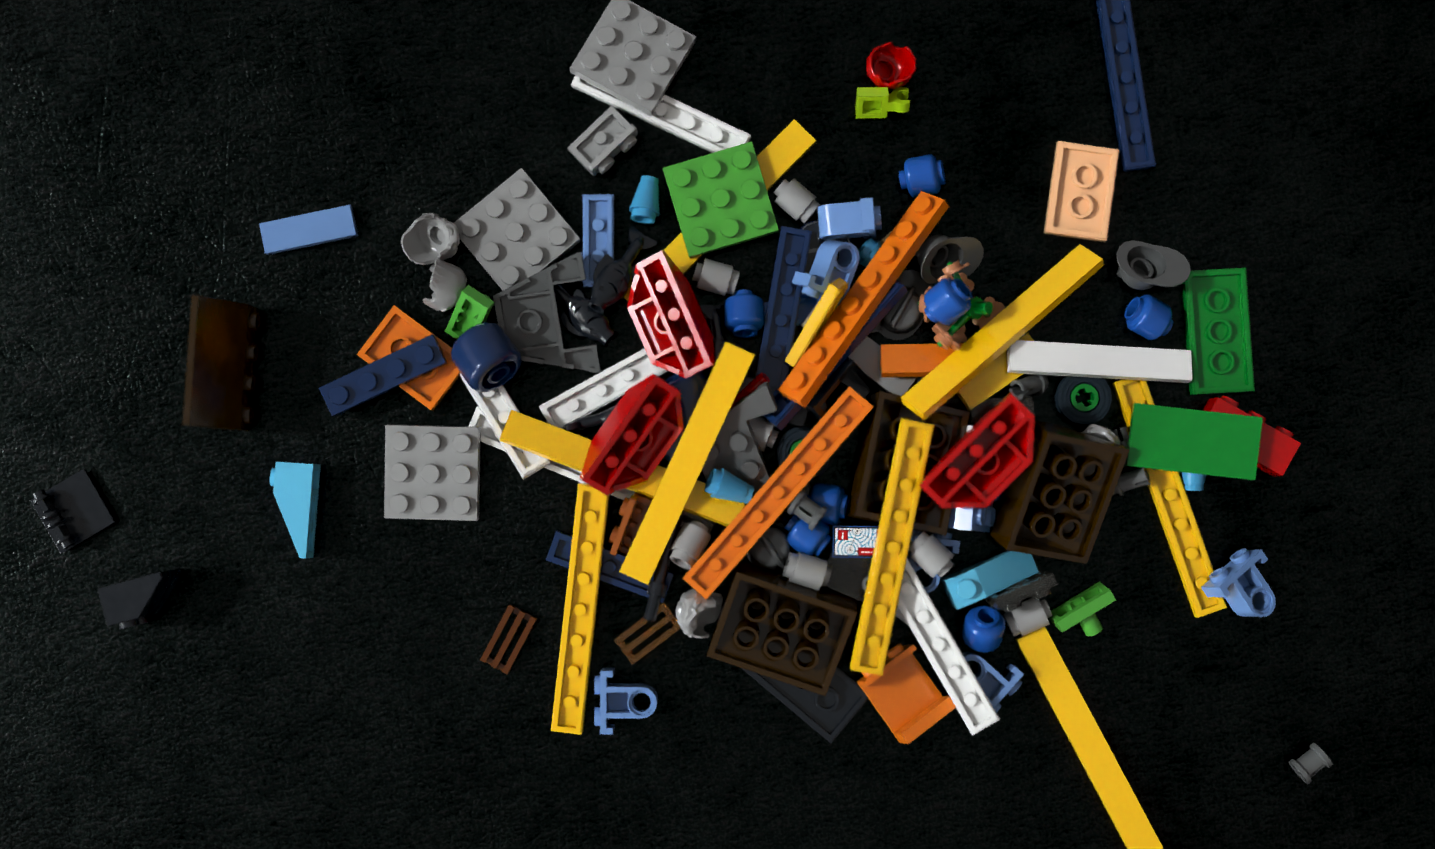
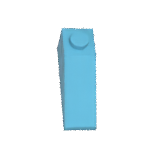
(297, 497)
(987, 577)

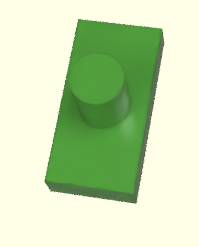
(469, 311)
(1082, 610)

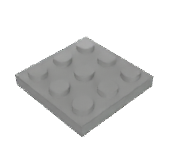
(633, 55)
(515, 231)
(432, 472)

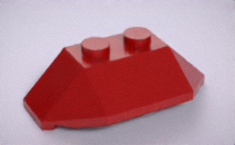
(669, 318)
(634, 436)
(984, 458)

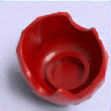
(890, 65)

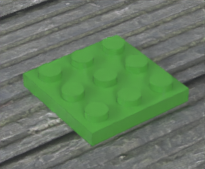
(720, 199)

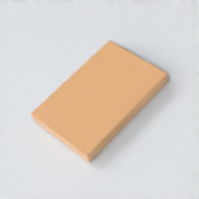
(1081, 191)

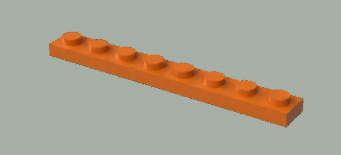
(863, 298)
(778, 492)

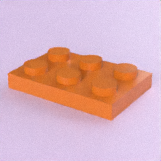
(399, 331)

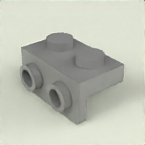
(603, 141)

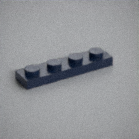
(383, 375)
(560, 554)

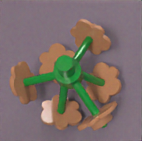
(980, 312)

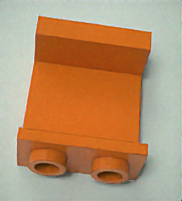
(905, 695)

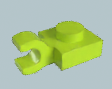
(876, 101)

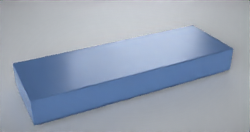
(308, 229)
(597, 232)

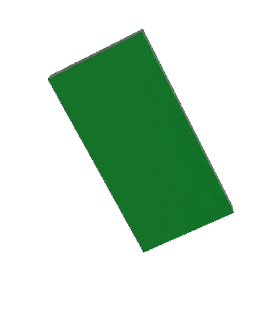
(1218, 331)
(1194, 441)

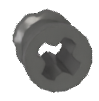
(807, 510)
(1310, 763)

